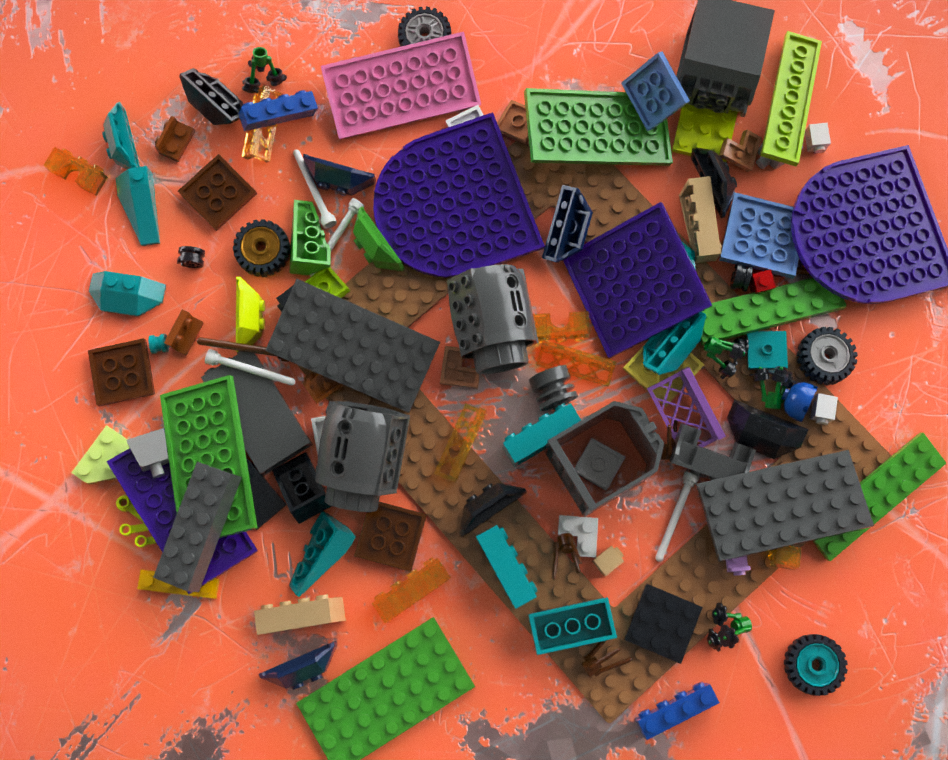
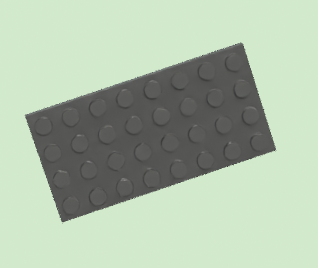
(352, 345)
(784, 505)

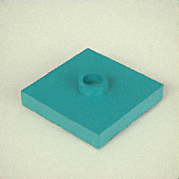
(767, 350)

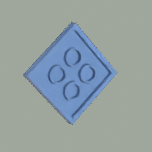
(655, 91)

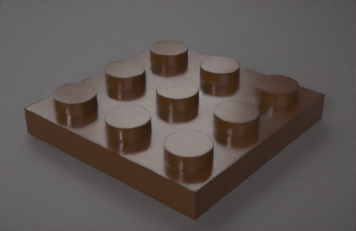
(217, 192)
(121, 372)
(391, 536)

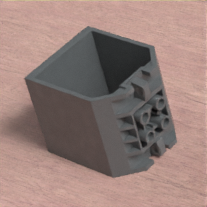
(724, 54)
(639, 431)

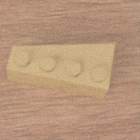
(700, 219)
(299, 615)

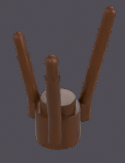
(668, 448)
(566, 545)
(593, 665)

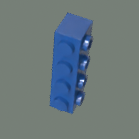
(278, 110)
(676, 710)

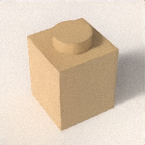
(608, 560)

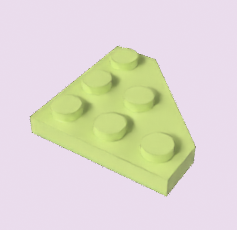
(94, 465)

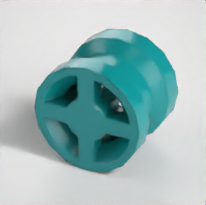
(156, 343)

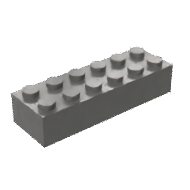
(197, 527)

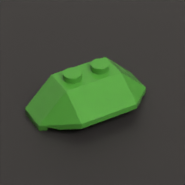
(374, 243)

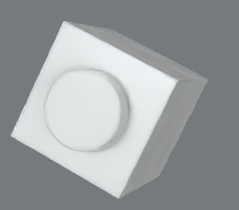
(817, 137)
(823, 408)

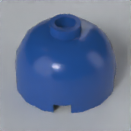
(798, 400)

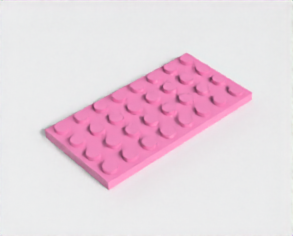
(401, 85)

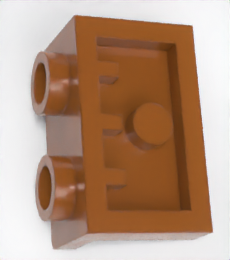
(174, 139)
(183, 332)
(319, 386)

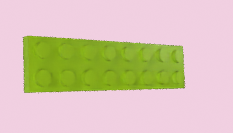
(791, 99)

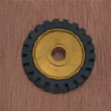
(253, 237)

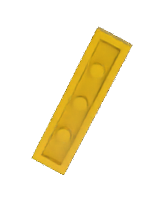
(147, 582)

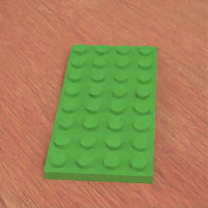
(591, 129)
(206, 428)
(386, 694)

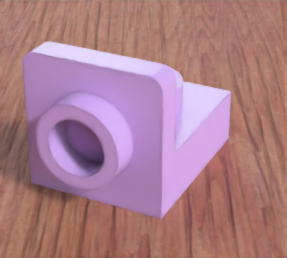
(738, 566)

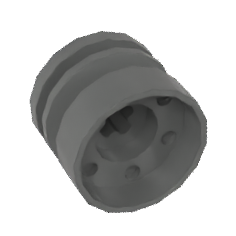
(552, 385)

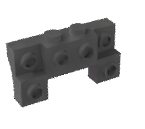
(708, 462)

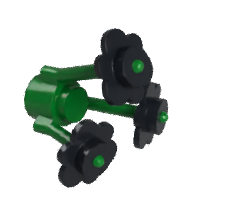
(727, 635)

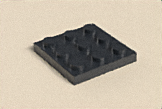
(663, 623)

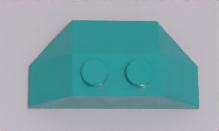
(119, 138)
(125, 293)
(671, 347)

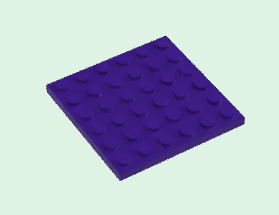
(637, 280)

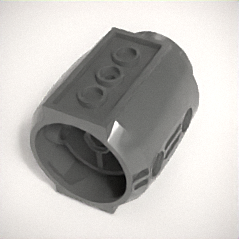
(492, 317)
(360, 454)

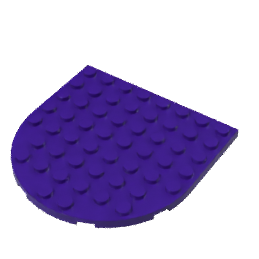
(455, 201)
(870, 229)

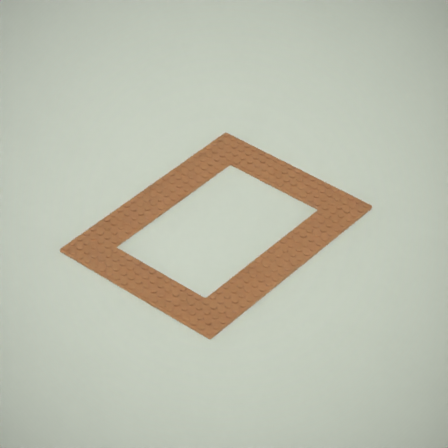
(691, 571)

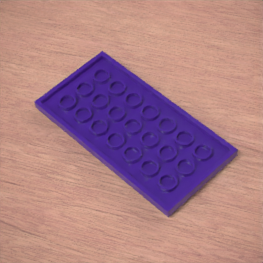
(157, 508)

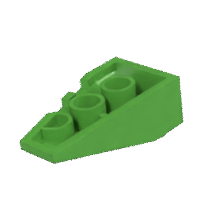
(308, 244)

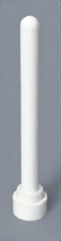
(354, 205)
(327, 219)
(214, 358)
(689, 481)

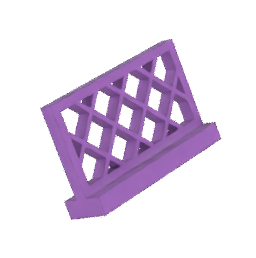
(698, 399)

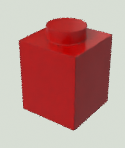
(762, 282)

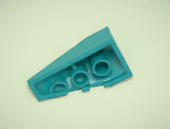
(138, 200)

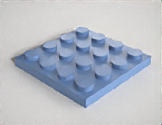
(760, 236)

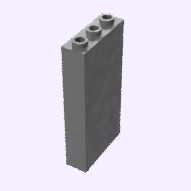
(266, 420)

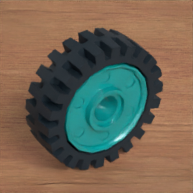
(831, 664)

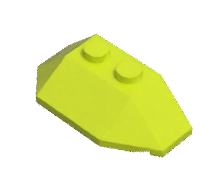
(248, 313)

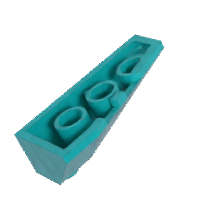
(326, 547)

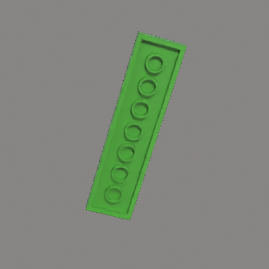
(769, 309)
(889, 486)

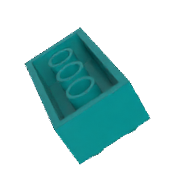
(534, 437)
(506, 567)
(572, 626)

